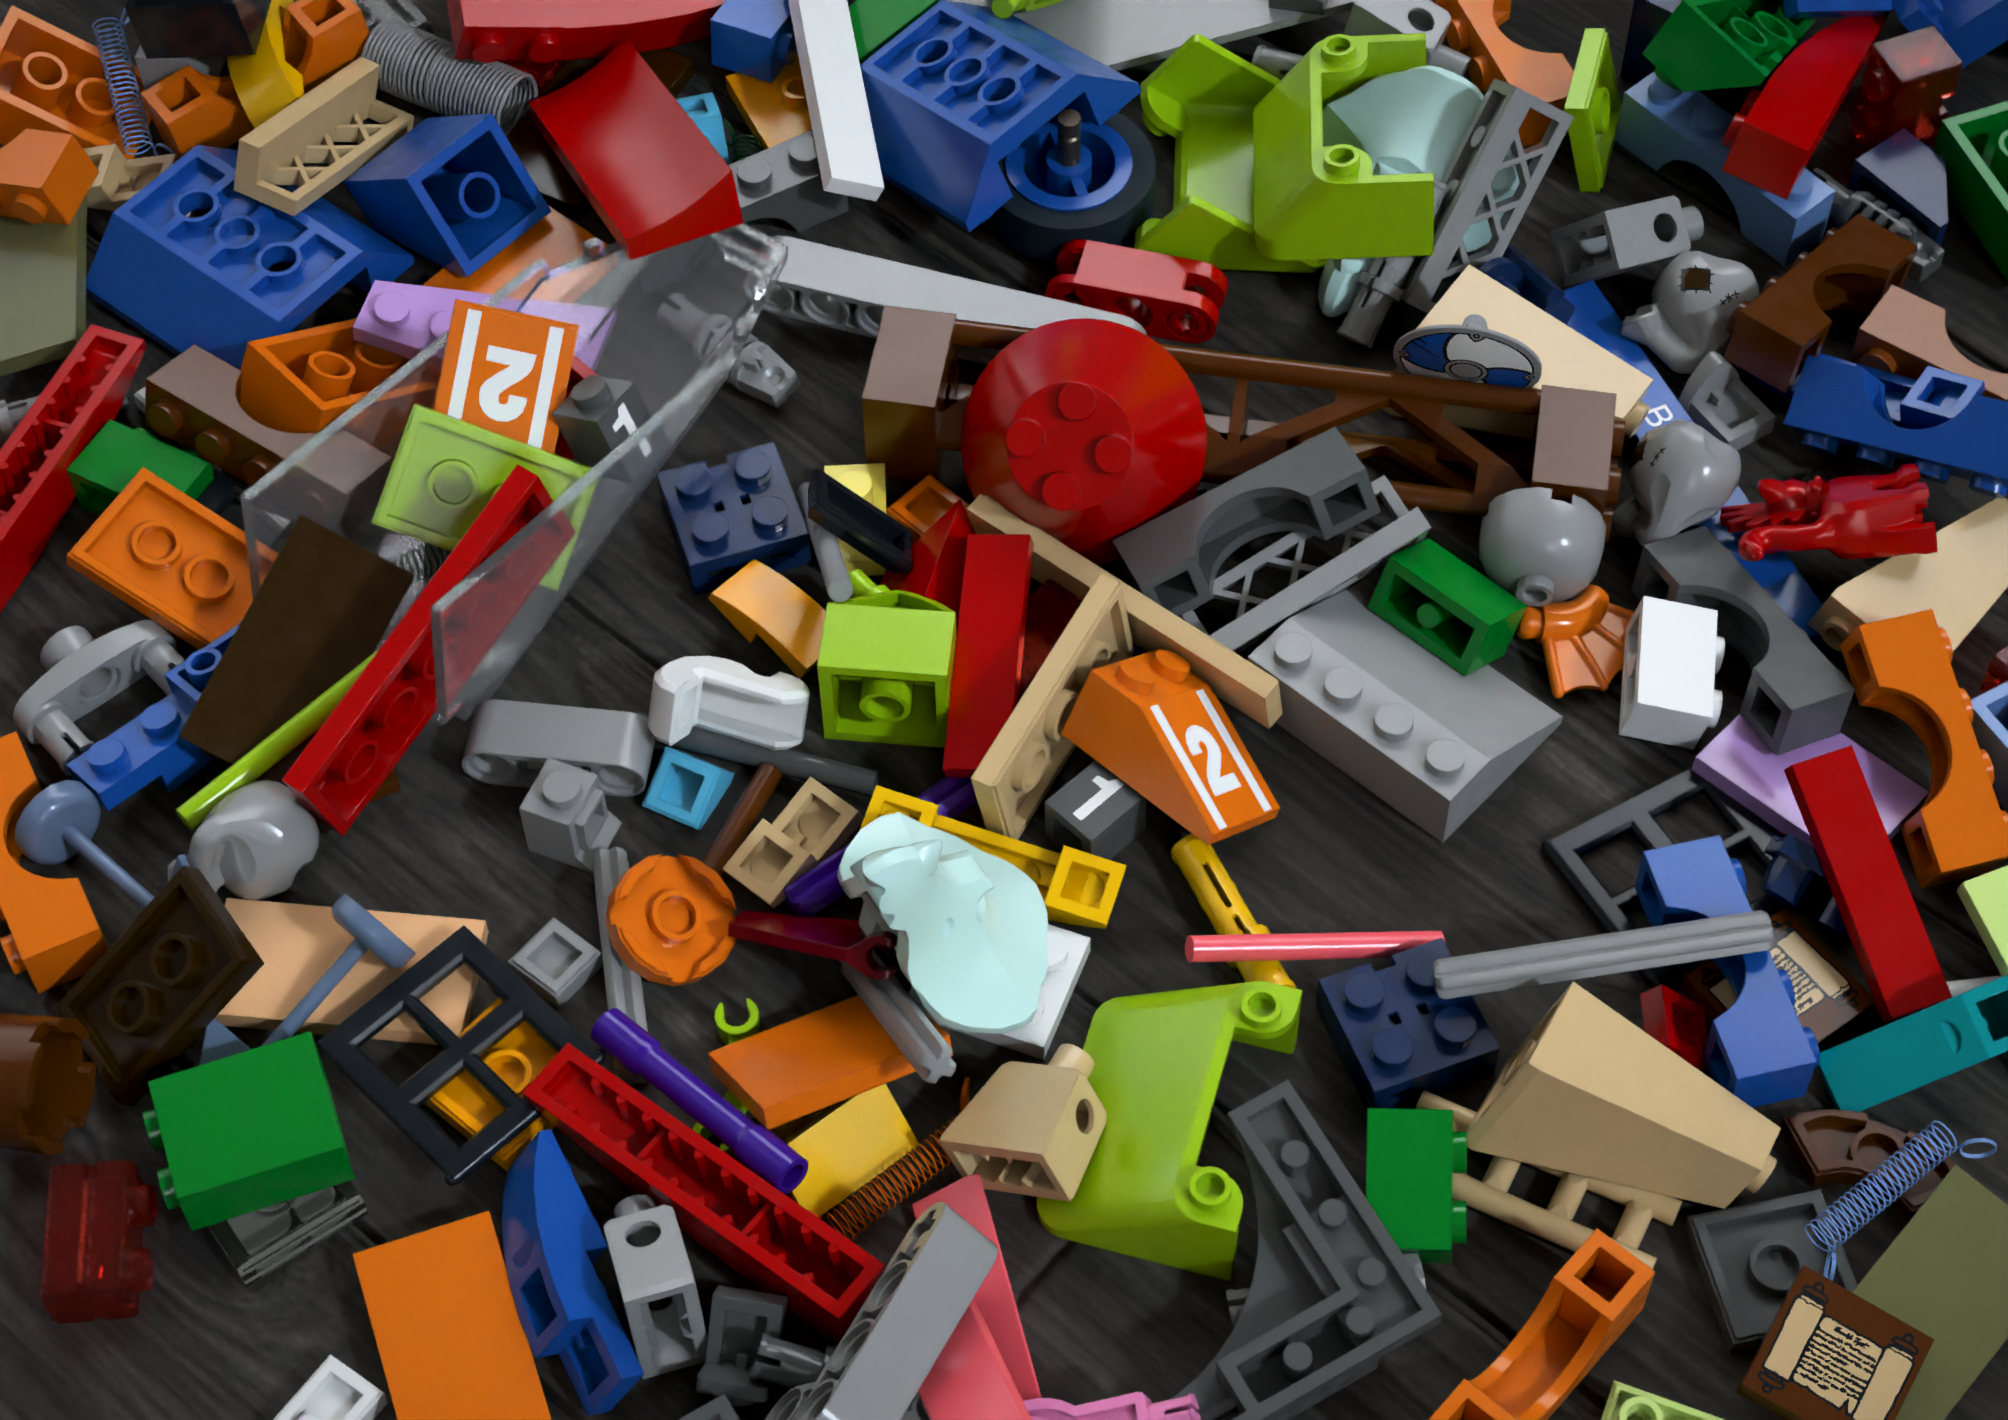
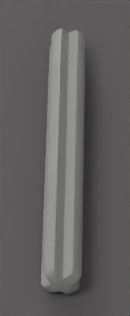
(1603, 954)

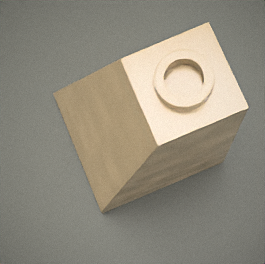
(1565, 355)
(1621, 1109)

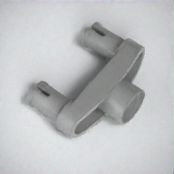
(86, 675)

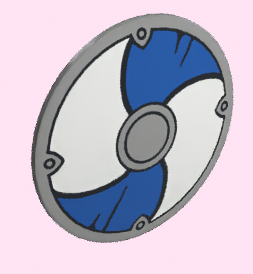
(1467, 354)

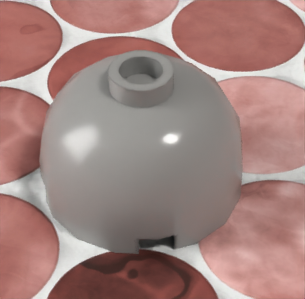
(1541, 545)

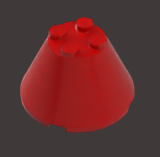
(1085, 433)

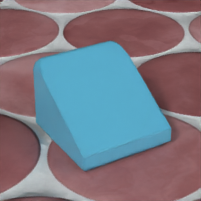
(686, 787)

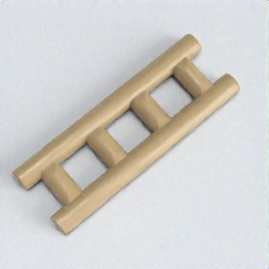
(1556, 1221)

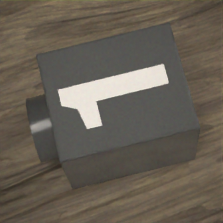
(600, 417)
(1095, 813)

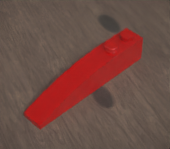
(573, 28)
(1789, 117)
(50, 437)
(712, 1194)

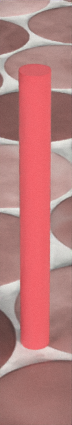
(1303, 945)

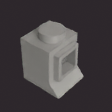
(567, 815)

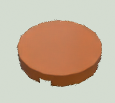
(671, 919)

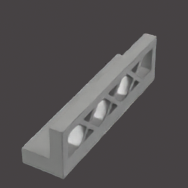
(1470, 180)
(1320, 582)

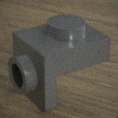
(733, 1337)

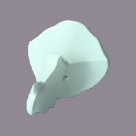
(1406, 127)
(962, 921)

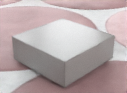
(556, 962)

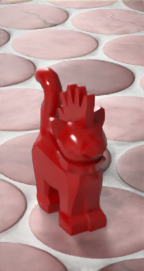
(1845, 516)

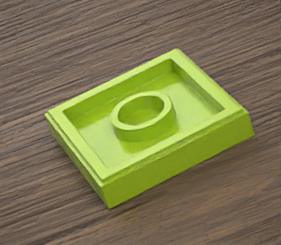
(1595, 108)

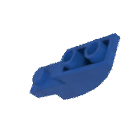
(148, 744)
(552, 1278)

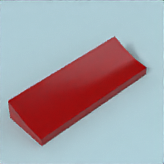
(638, 156)
(397, 687)

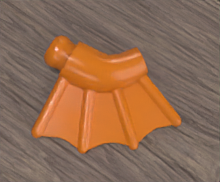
(1579, 640)

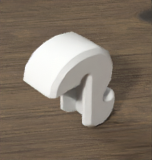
(727, 701)

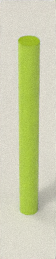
(269, 751)

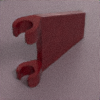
(818, 936)

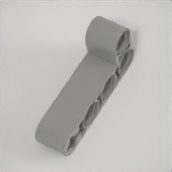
(899, 1324)

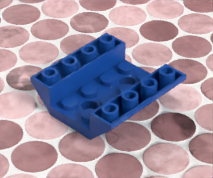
(942, 119)
(210, 274)

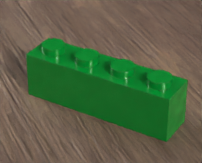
(1724, 43)

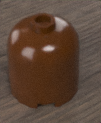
(42, 1081)

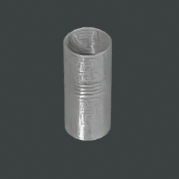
(418, 66)

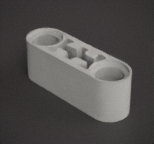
(515, 739)

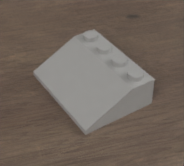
(1398, 712)

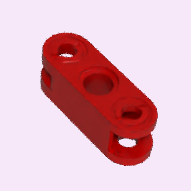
(1142, 286)

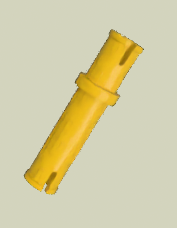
(1224, 905)

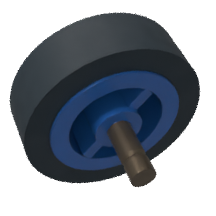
(1076, 185)

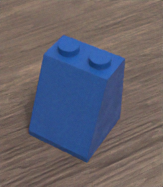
(450, 192)

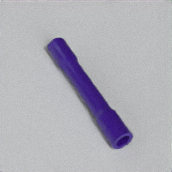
(751, 1142)

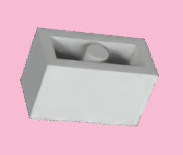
(1670, 673)

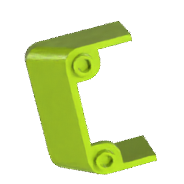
(1325, 198)

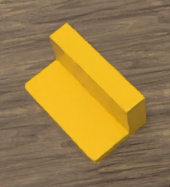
(846, 1146)

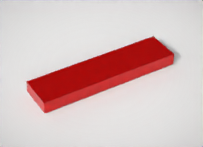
(987, 646)
(1867, 883)

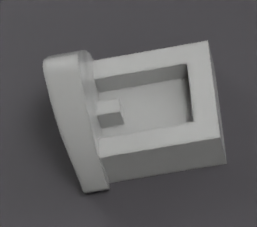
(1724, 404)

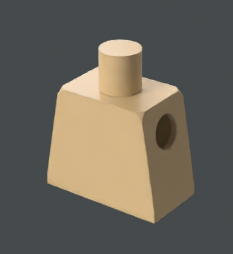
(1030, 1127)

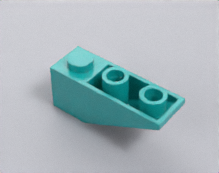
(1918, 1048)

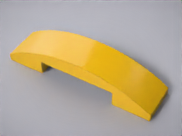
(266, 80)
(1073, 884)

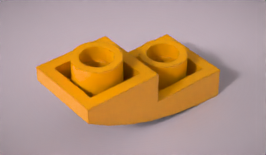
(778, 611)

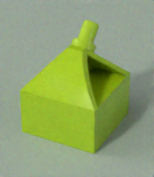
(886, 666)

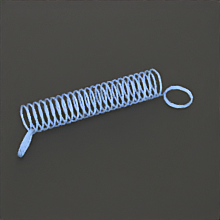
(120, 24)
(1833, 1254)

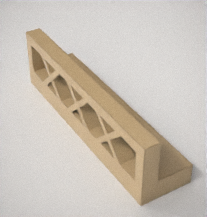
(306, 134)

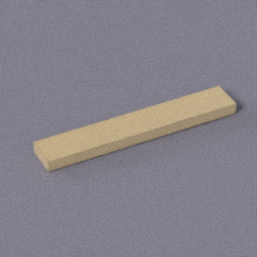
(1150, 624)

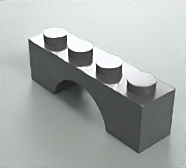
(786, 185)
(1306, 489)
(1793, 687)

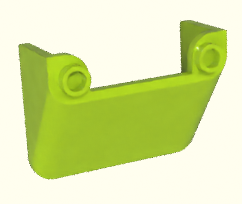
(1208, 105)
(1158, 1082)

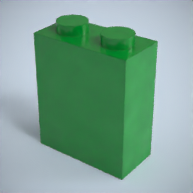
(247, 1132)

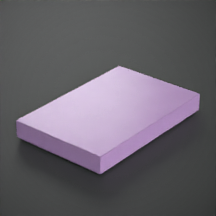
(1755, 777)

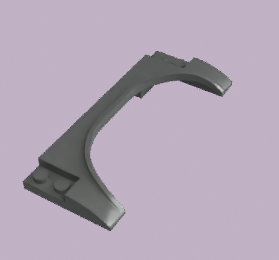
(1324, 1284)

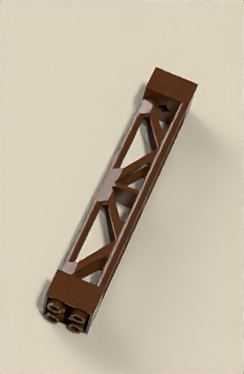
(918, 409)

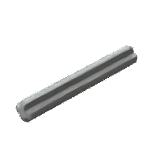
(622, 984)
(903, 1022)

